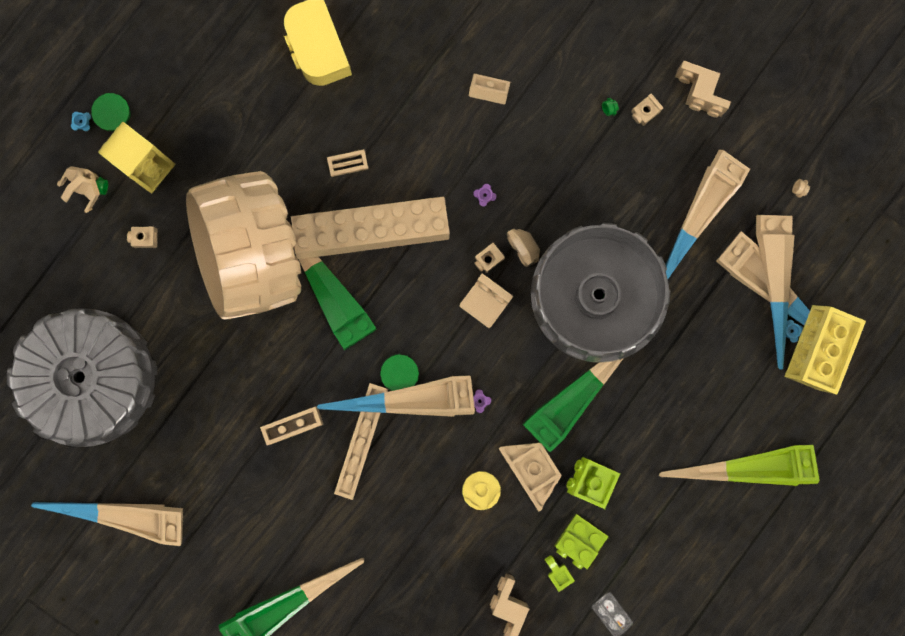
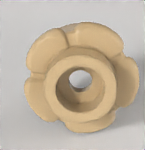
(801, 188)

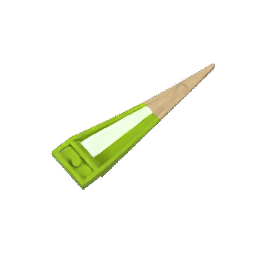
(782, 467)

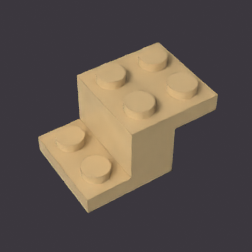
(702, 89)
(509, 607)

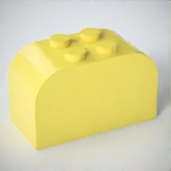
(315, 43)
(136, 157)

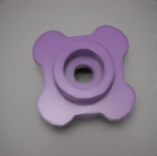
(485, 190)
(485, 401)

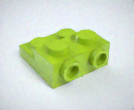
(592, 482)
(580, 542)

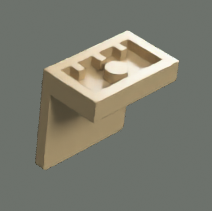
(486, 301)

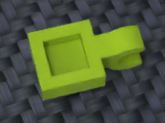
(560, 575)

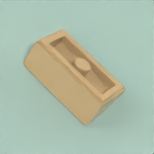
(489, 89)

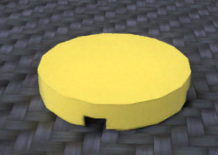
(481, 490)

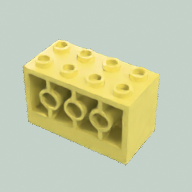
(825, 348)

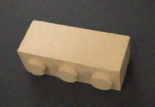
(291, 426)

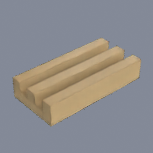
(349, 170)

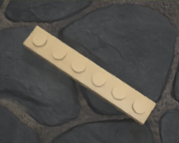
(358, 449)

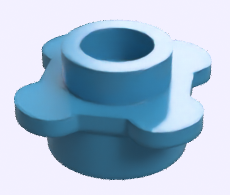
(76, 117)
(797, 331)

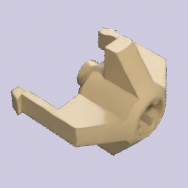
(81, 182)

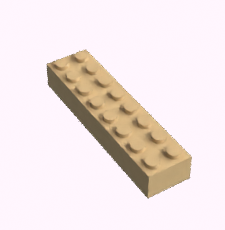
(370, 227)

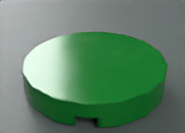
(110, 111)
(399, 372)

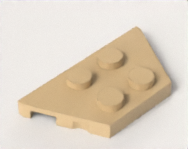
(533, 470)

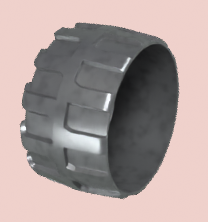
(606, 261)
(115, 384)

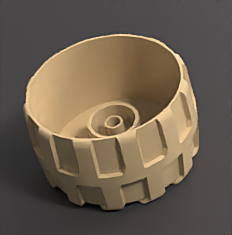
(243, 244)

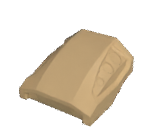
(525, 245)

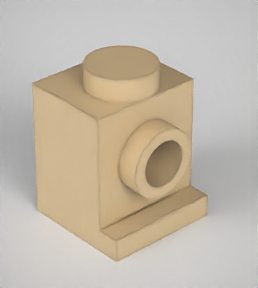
(643, 117)
(149, 239)
(491, 251)

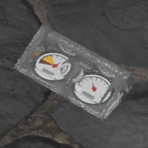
(612, 614)

